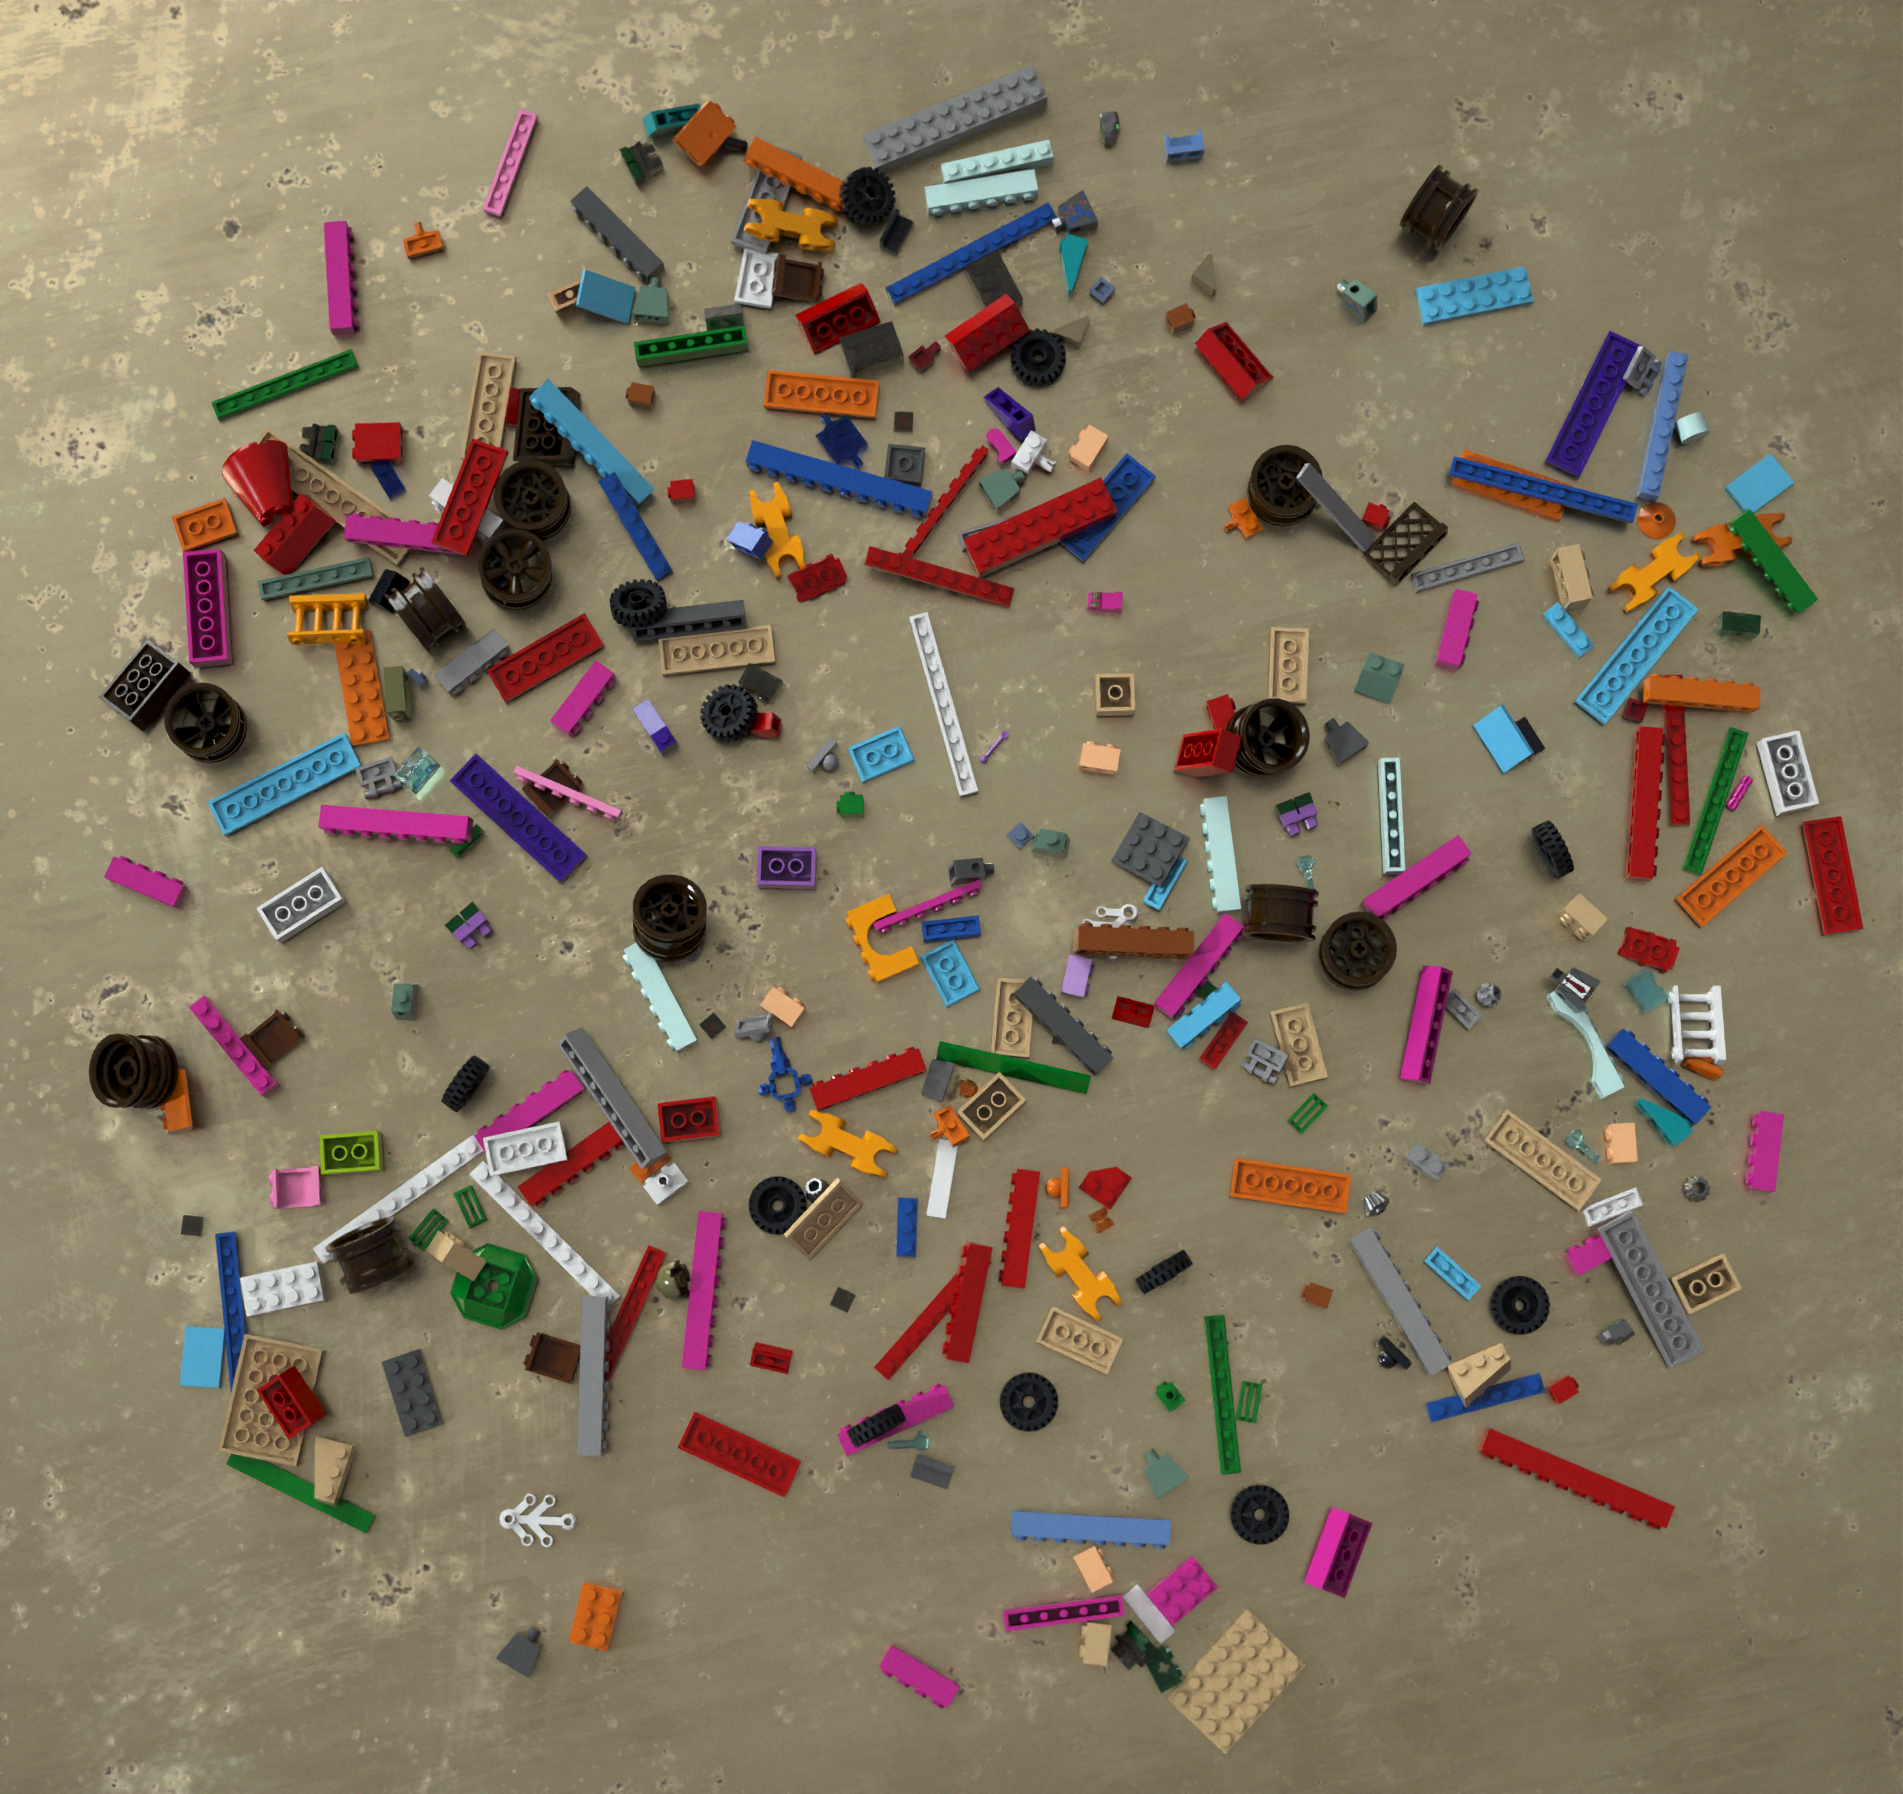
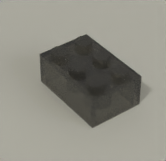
(991, 280)
(871, 349)

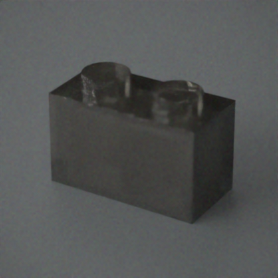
(760, 683)

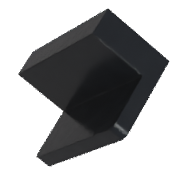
(895, 233)
(388, 581)
(1530, 735)

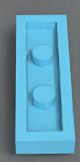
(1568, 630)
(1158, 896)
(1452, 1273)

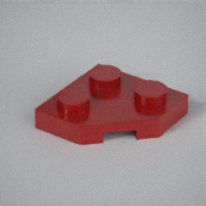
(1105, 1185)

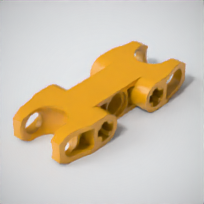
(779, 222)
(773, 515)
(1667, 562)
(860, 1149)
(1089, 1286)

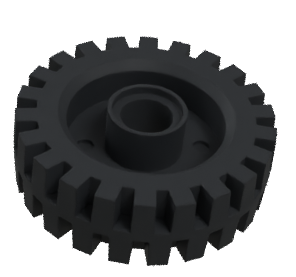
(855, 200)
(1042, 370)
(638, 603)
(716, 710)
(1552, 849)
(465, 1083)
(763, 1198)
(1163, 1271)
(1534, 1299)
(1028, 1418)
(876, 1425)
(1275, 1517)

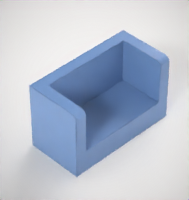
(1184, 147)

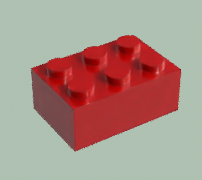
(689, 1120)

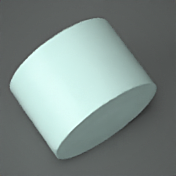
(1692, 427)

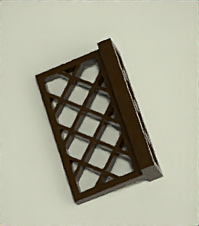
(1417, 554)

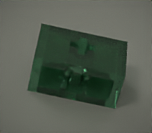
(1738, 625)
(1171, 1677)

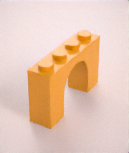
(882, 966)

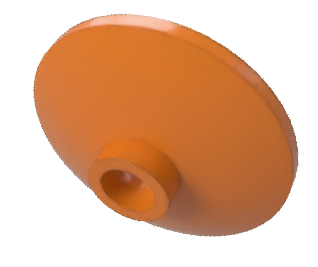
(1653, 528)

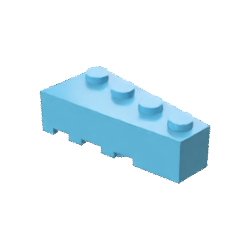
(1204, 1015)

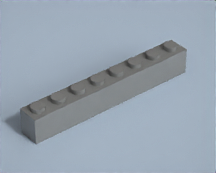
(612, 1098)
(1400, 1302)
(592, 1376)

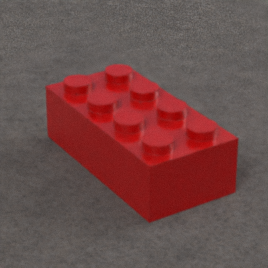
(987, 333)
(1208, 753)

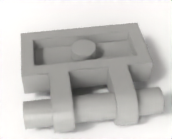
(1638, 369)
(376, 772)
(1269, 1056)

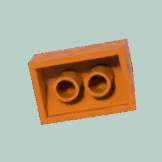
(177, 1108)

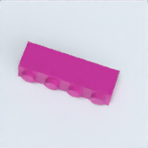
(1456, 629)
(583, 698)
(146, 882)
(1765, 1151)
(1587, 1256)
(920, 1676)

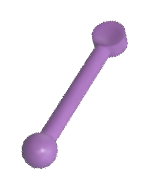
(1004, 735)

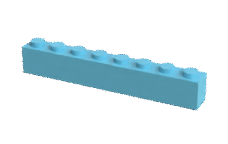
(588, 440)

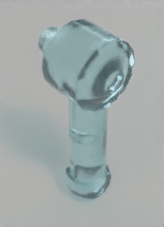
(1305, 864)
(1575, 1140)
(920, 1443)

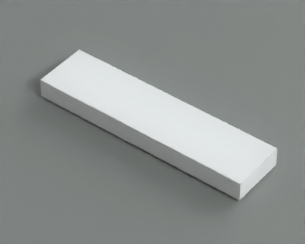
(942, 1179)

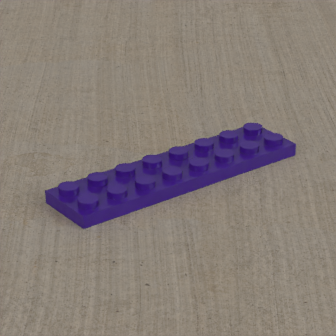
(1593, 405)
(518, 818)

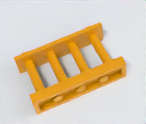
(322, 603)

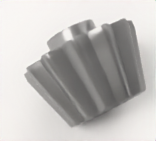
(815, 1188)
(1690, 1191)
(1375, 1203)

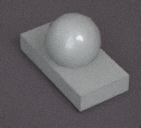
(825, 757)
(755, 1027)

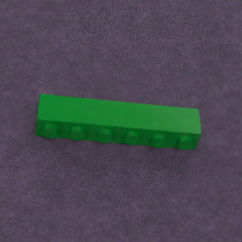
(691, 346)
(1773, 561)

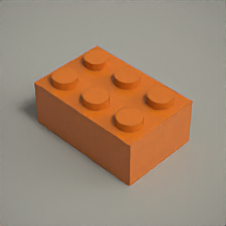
(596, 1616)

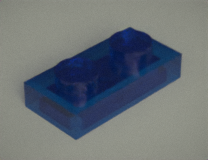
(388, 478)

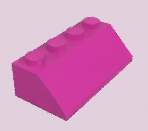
(1338, 1552)

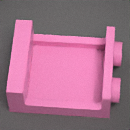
(296, 1188)

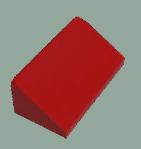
(513, 404)
(1133, 1012)
(771, 1357)

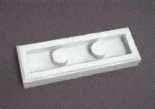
(1612, 1207)
(1149, 1614)

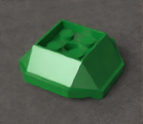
(511, 1298)

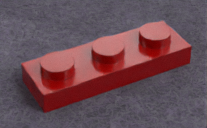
(1223, 1040)

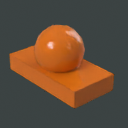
(1702, 1066)
(1057, 1187)

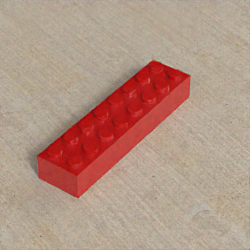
(1040, 527)

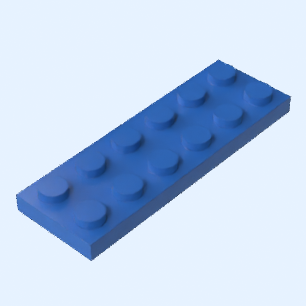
(1125, 486)

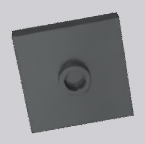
(905, 464)

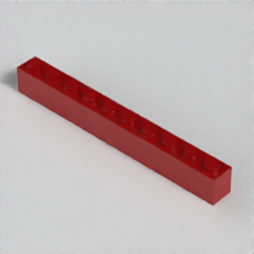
(1576, 1478)

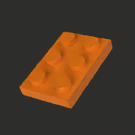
(204, 525)

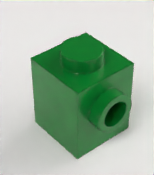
(851, 805)
(1169, 1396)

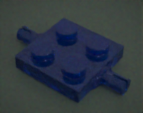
(841, 440)

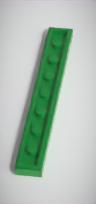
(285, 384)
(1715, 801)
(1013, 1067)
(1222, 1394)
(300, 1490)

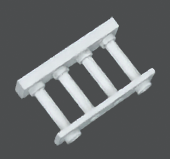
(1714, 1015)

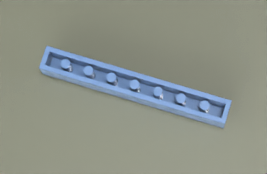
(1662, 426)
(1091, 1528)

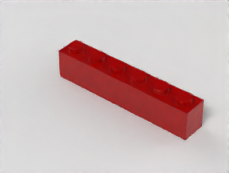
(868, 1079)
(580, 1159)
(1020, 1229)
(967, 1302)

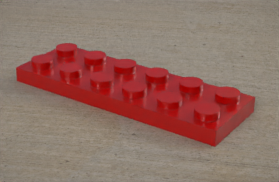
(469, 497)
(545, 658)
(1832, 875)
(739, 1454)

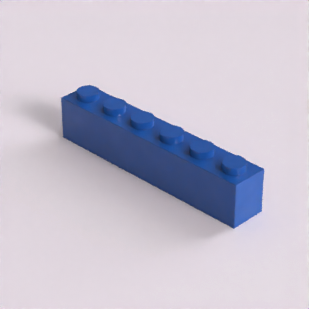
(1657, 1076)

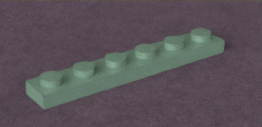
(315, 578)

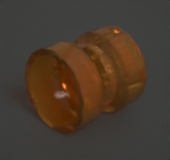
(1098, 1216)

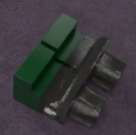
(638, 162)
(322, 442)
(1136, 1645)

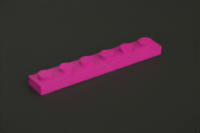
(936, 904)

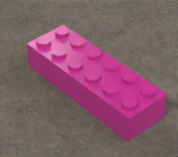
(207, 608)
(1416, 878)

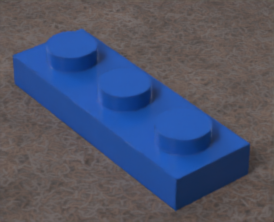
(951, 928)
(907, 1227)

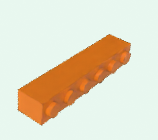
(794, 172)
(1701, 694)

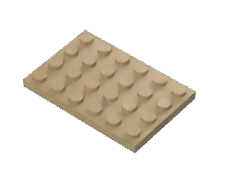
(249, 1424)
(1235, 1681)

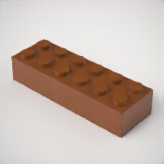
(1133, 942)

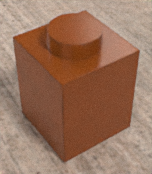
(1180, 318)
(640, 395)
(1317, 1295)

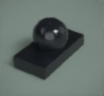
(1391, 1355)

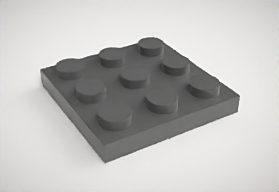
(1150, 849)

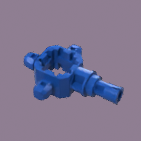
(780, 1067)

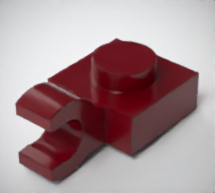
(923, 357)

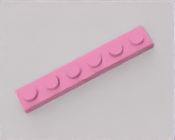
(510, 163)
(575, 797)

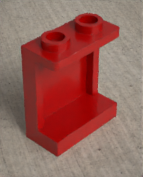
(378, 442)

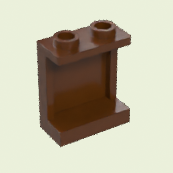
(797, 279)
(545, 800)
(273, 1039)
(553, 1357)

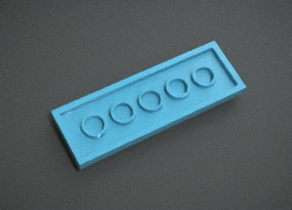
(1474, 295)

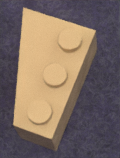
(454, 1254)
(1478, 1372)
(331, 1469)

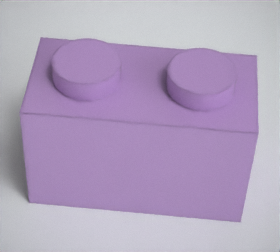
(1076, 977)

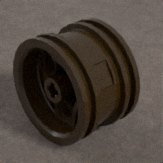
(1281, 486)
(533, 499)
(669, 902)
(1280, 913)
(1364, 944)

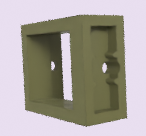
(397, 693)

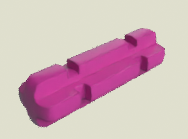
(1739, 792)

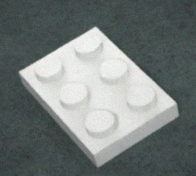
(756, 279)

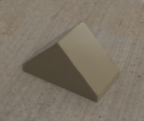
(1205, 276)
(1073, 332)

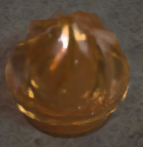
(968, 1088)

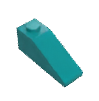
(669, 119)
(1072, 255)
(1669, 1124)

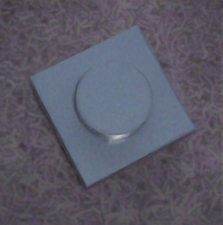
(1102, 290)
(418, 677)
(1020, 835)

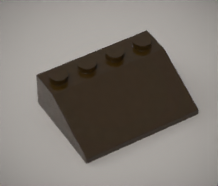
(537, 437)
(145, 685)

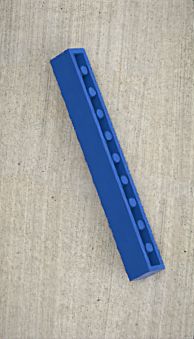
(839, 479)

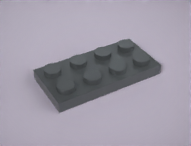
(412, 1392)

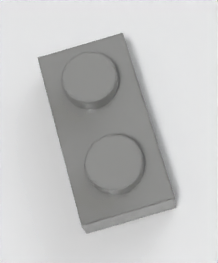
(1462, 1009)

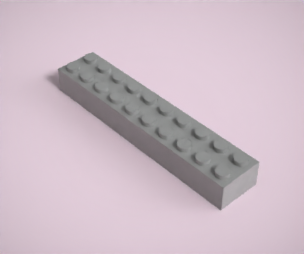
(955, 119)

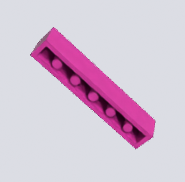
(339, 277)
(391, 533)
(1199, 966)
(1426, 1024)
(234, 1047)
(536, 1107)
(916, 1411)
(1063, 1612)

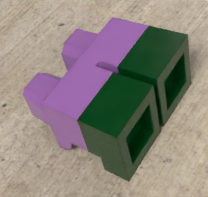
(1296, 811)
(464, 932)

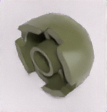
(673, 1281)

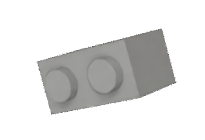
(1426, 1162)

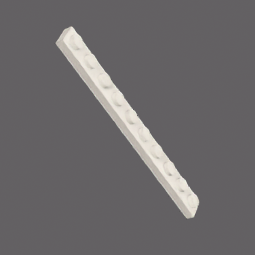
(943, 704)
(409, 1190)
(543, 1233)

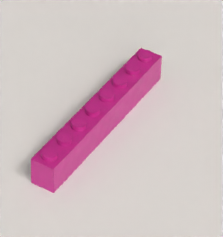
(395, 823)
(702, 1290)

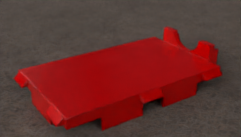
(818, 577)
(1649, 949)

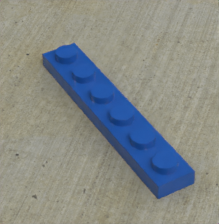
(635, 525)
(1492, 1396)

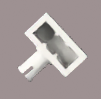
(1031, 454)
(666, 1183)

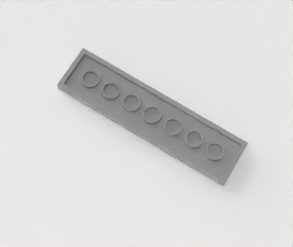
(1651, 1289)

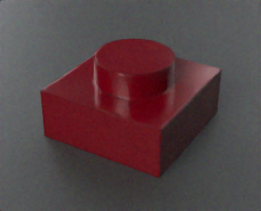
(1635, 710)

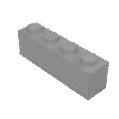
(472, 662)

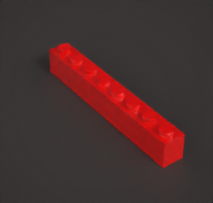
(1645, 803)

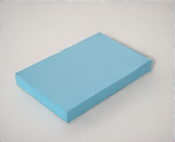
(605, 296)
(1759, 484)
(1503, 738)
(881, 754)
(950, 973)
(202, 1357)

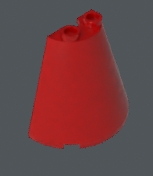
(260, 478)

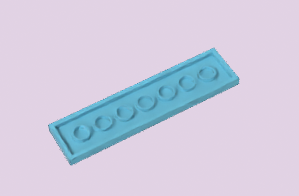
(1636, 655)
(284, 784)

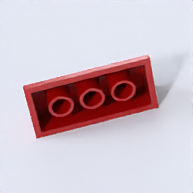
(838, 317)
(1233, 360)
(294, 534)

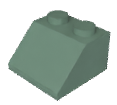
(1379, 678)

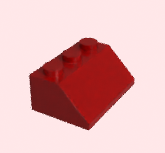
(291, 1402)

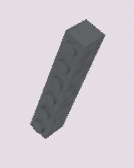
(617, 234)
(695, 621)
(1063, 1025)

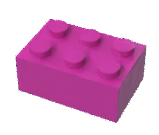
(1182, 1590)

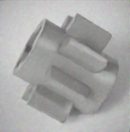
(1489, 994)

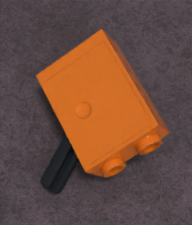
(707, 132)

